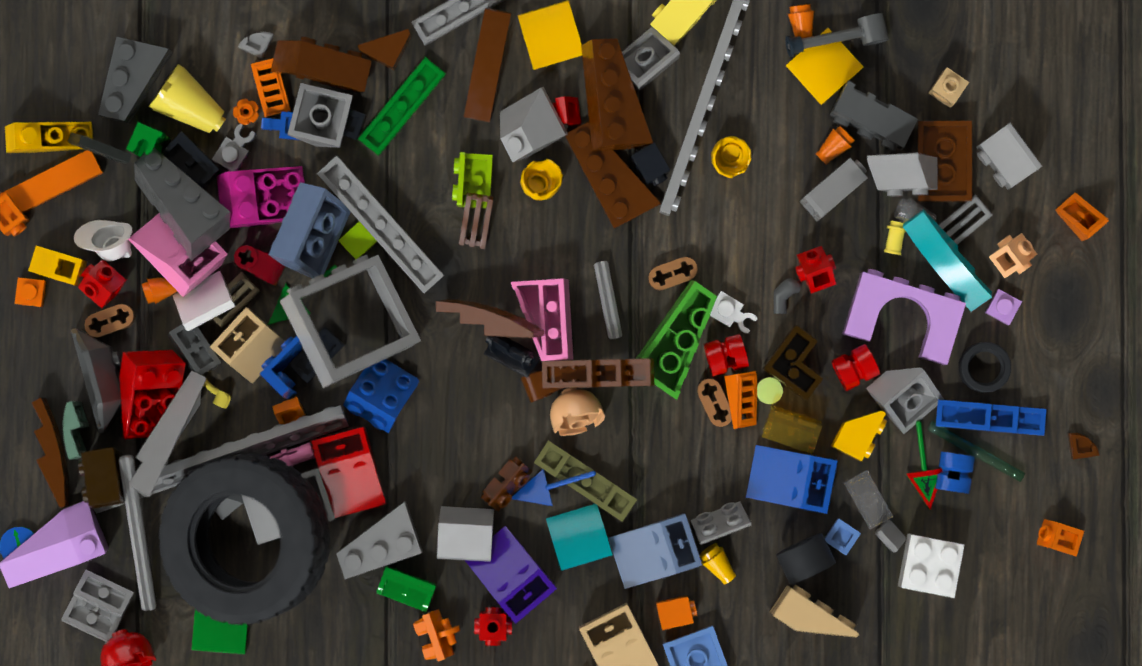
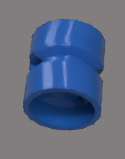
(958, 463)

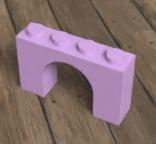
(942, 312)

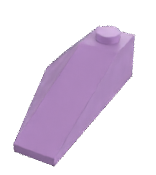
(59, 544)

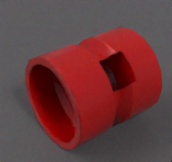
(726, 355)
(855, 367)

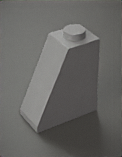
(834, 188)

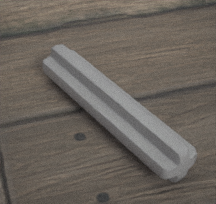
(608, 300)

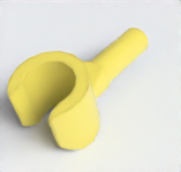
(221, 399)

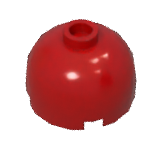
(127, 650)

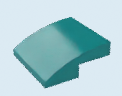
(579, 536)

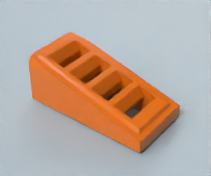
(276, 110)
(736, 386)

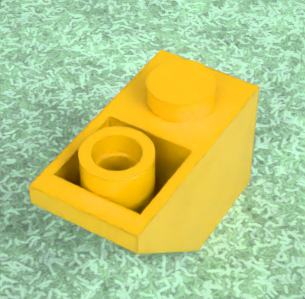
(57, 266)
(857, 435)

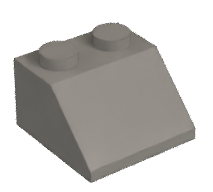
(1008, 157)
(904, 173)

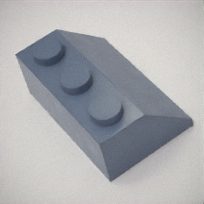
(310, 230)

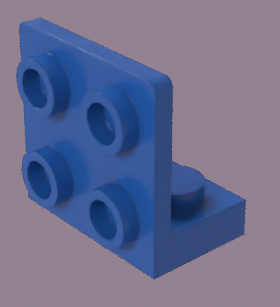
(274, 366)

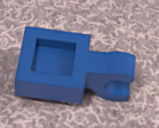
(279, 125)

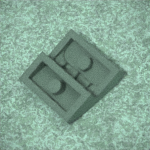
(73, 422)

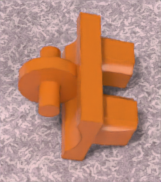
(440, 634)

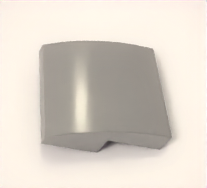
(97, 606)

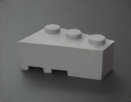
(382, 544)

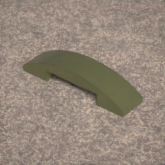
(595, 488)

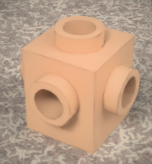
(1013, 255)

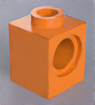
(676, 612)

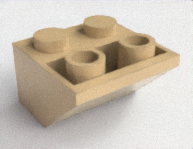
(248, 344)

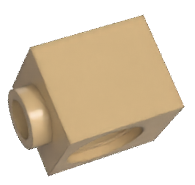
(948, 87)

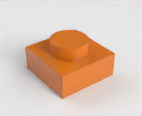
(30, 292)
(288, 411)

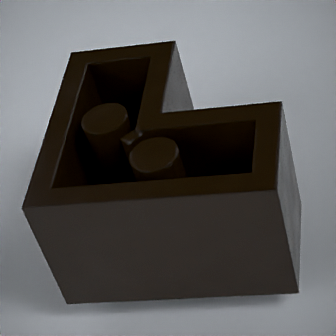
(787, 363)
(101, 477)

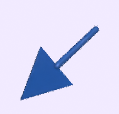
(538, 489)

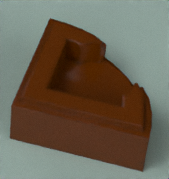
(1081, 446)

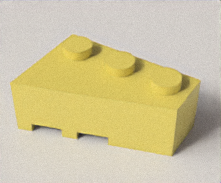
(679, 17)

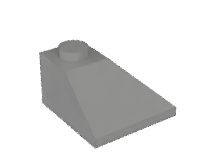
(530, 125)
(905, 396)

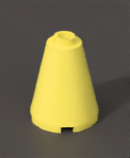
(188, 102)

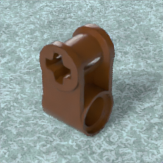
(534, 387)

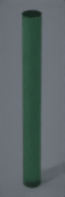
(976, 451)

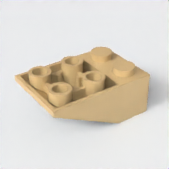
(803, 615)
(617, 639)

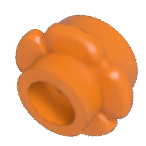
(251, 106)

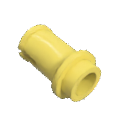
(895, 238)

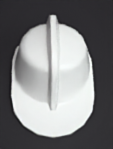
(105, 238)

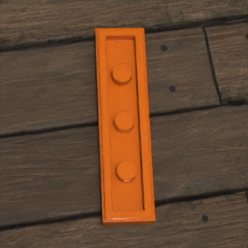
(55, 181)

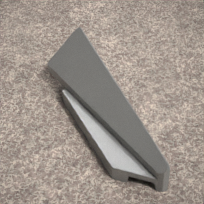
(166, 433)

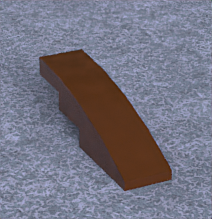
(487, 64)
(495, 321)
(598, 373)
(54, 462)

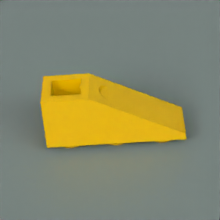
(44, 136)

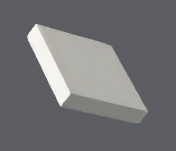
(204, 301)

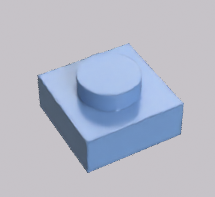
(842, 536)

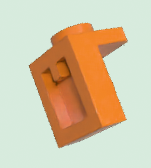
(11, 218)
(1060, 537)

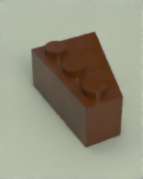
(322, 64)

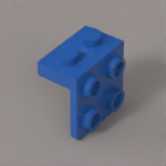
(381, 394)

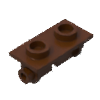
(500, 494)

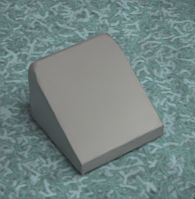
(890, 536)

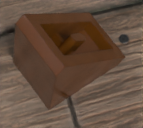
(387, 49)

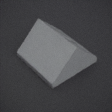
(649, 57)
(320, 116)
(465, 533)

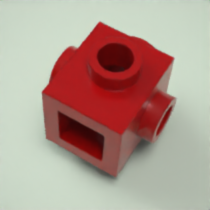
(816, 269)
(101, 283)
(493, 614)

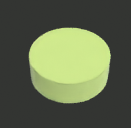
(769, 390)

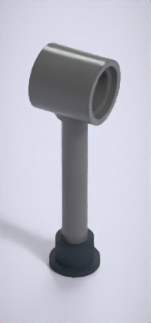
(870, 30)

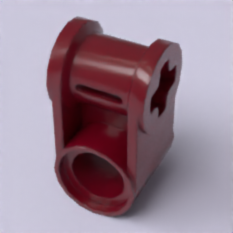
(262, 266)

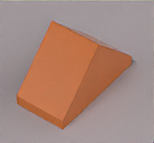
(1081, 216)

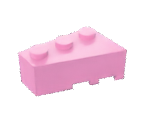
(548, 307)

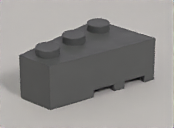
(130, 77)
(873, 117)

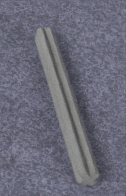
(137, 534)

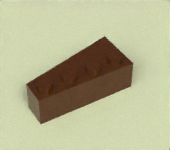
(611, 99)

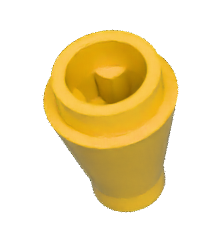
(717, 562)

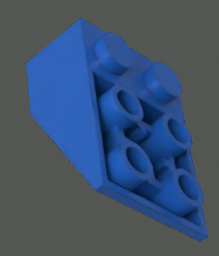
(791, 479)

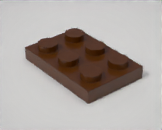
(953, 148)

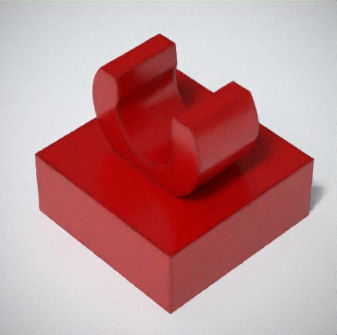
(568, 110)

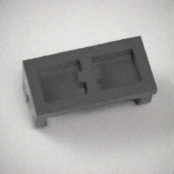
(194, 349)

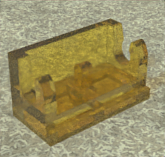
(792, 429)

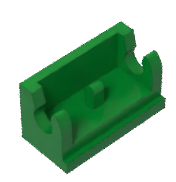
(145, 139)
(406, 588)

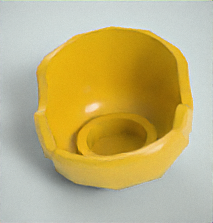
(731, 156)
(541, 179)

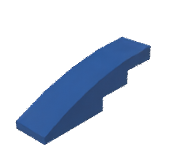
(991, 417)

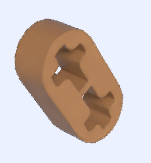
(671, 267)
(108, 314)
(709, 405)

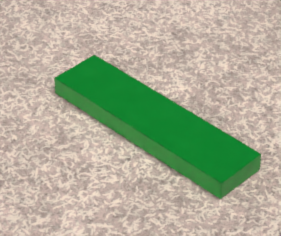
(402, 106)

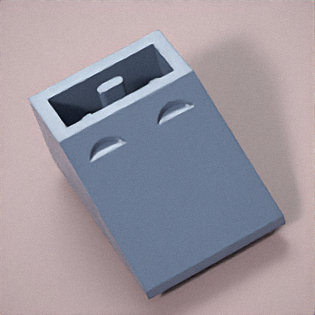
(655, 551)

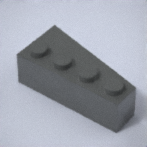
(182, 203)

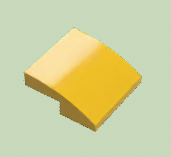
(550, 34)
(824, 68)

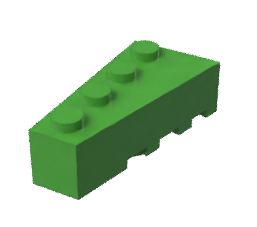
(678, 338)

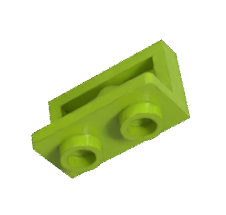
(473, 177)

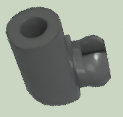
(782, 293)

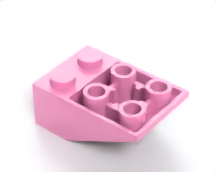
(169, 257)

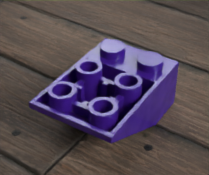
(513, 576)

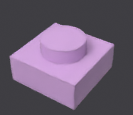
(1003, 307)

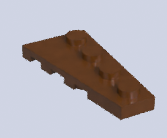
(613, 182)

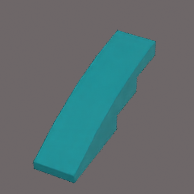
(947, 260)

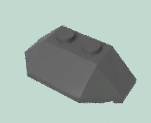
(101, 377)

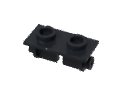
(511, 354)

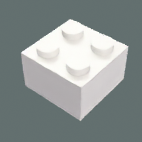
(930, 565)

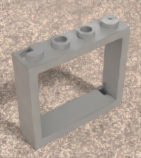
(310, 339)

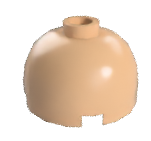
(574, 411)

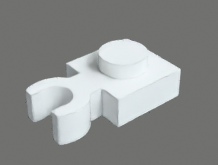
(728, 311)

